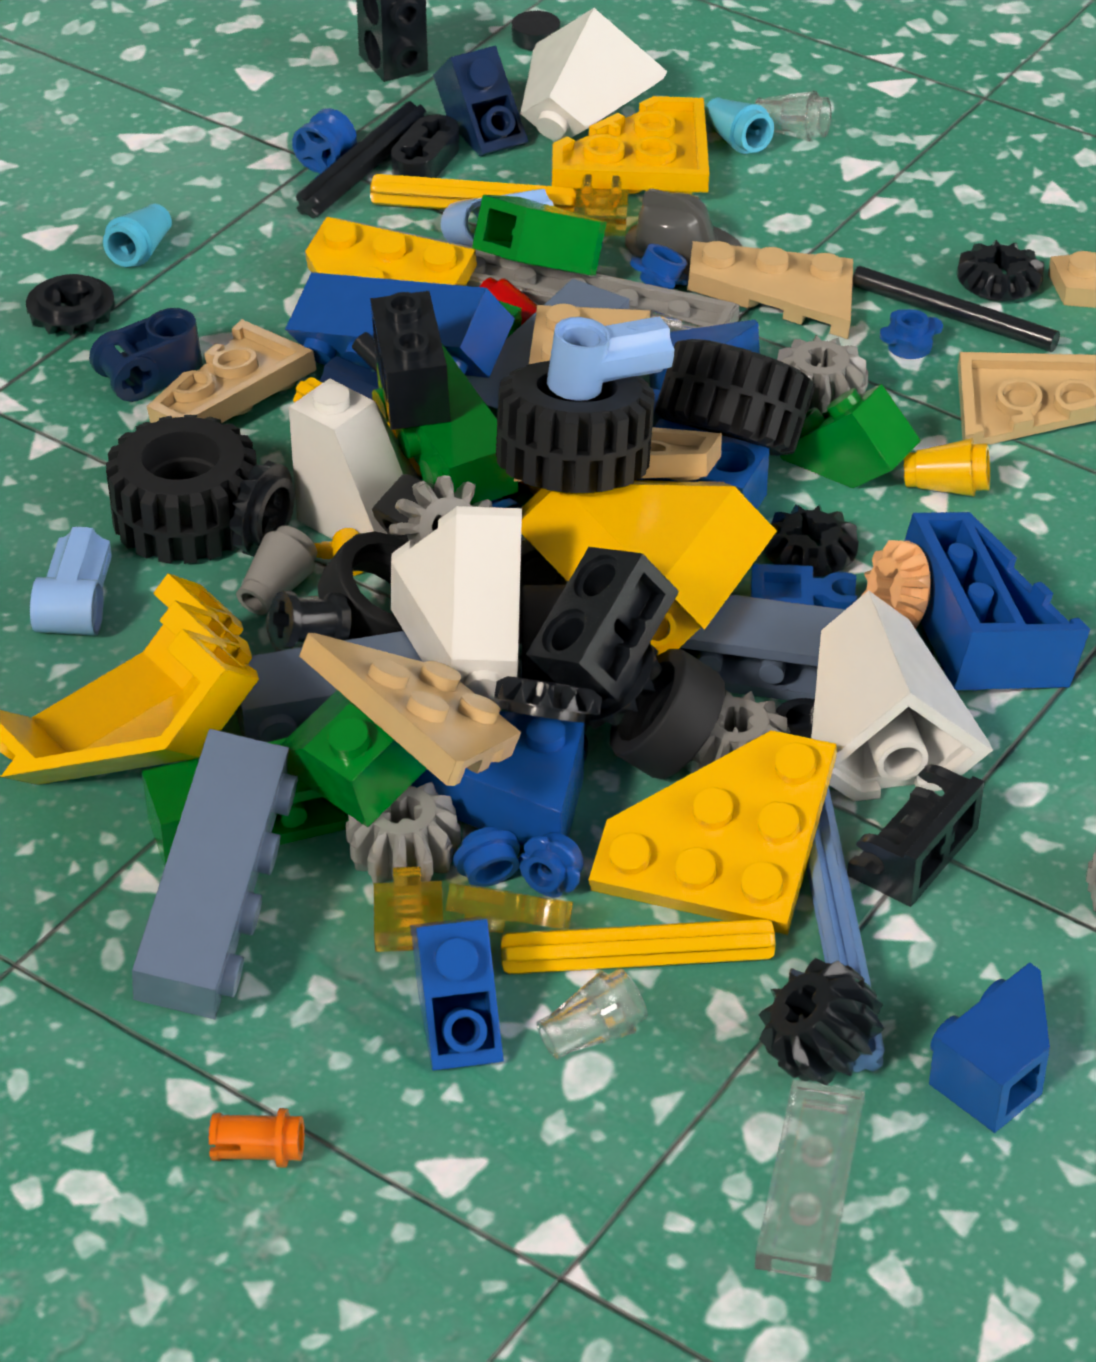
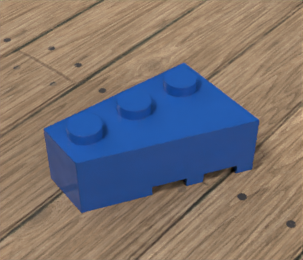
(986, 616)
(531, 789)

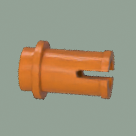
(257, 1137)

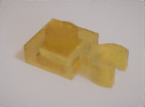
(504, 905)

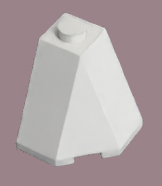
(584, 76)
(342, 459)
(462, 594)
(887, 704)

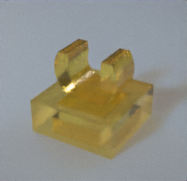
(604, 204)
(404, 904)

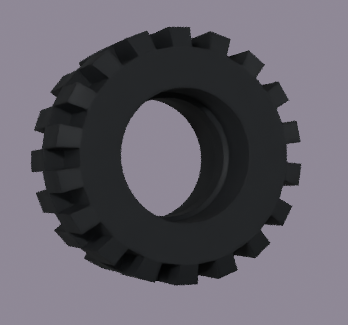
(736, 394)
(572, 442)
(177, 486)

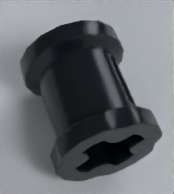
(295, 617)

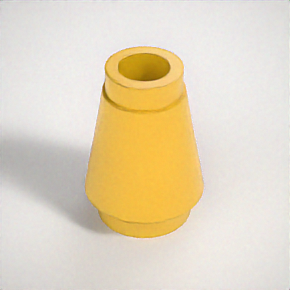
(950, 468)

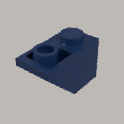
(481, 101)

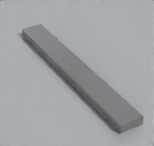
(543, 283)

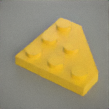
(651, 149)
(375, 252)
(725, 836)

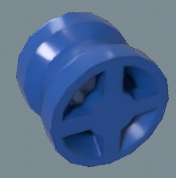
(323, 139)

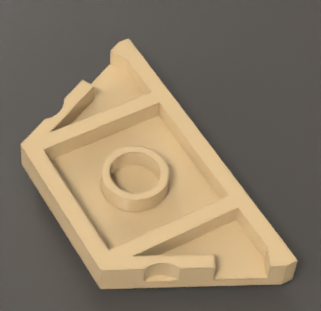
(417, 706)

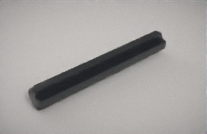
(357, 161)

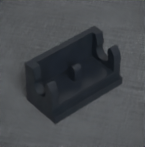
(920, 836)

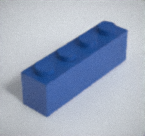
(338, 310)

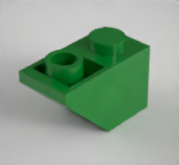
(538, 234)
(854, 438)

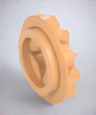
(901, 579)

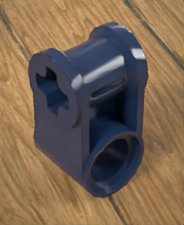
(153, 353)

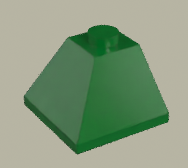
(350, 760)

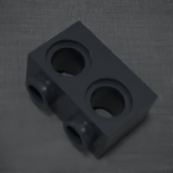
(393, 36)
(410, 360)
(603, 621)

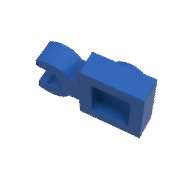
(797, 585)

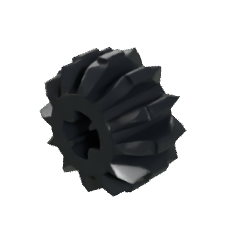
(821, 1021)

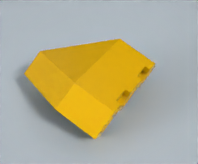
(691, 531)
(146, 708)

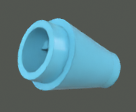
(740, 124)
(136, 235)

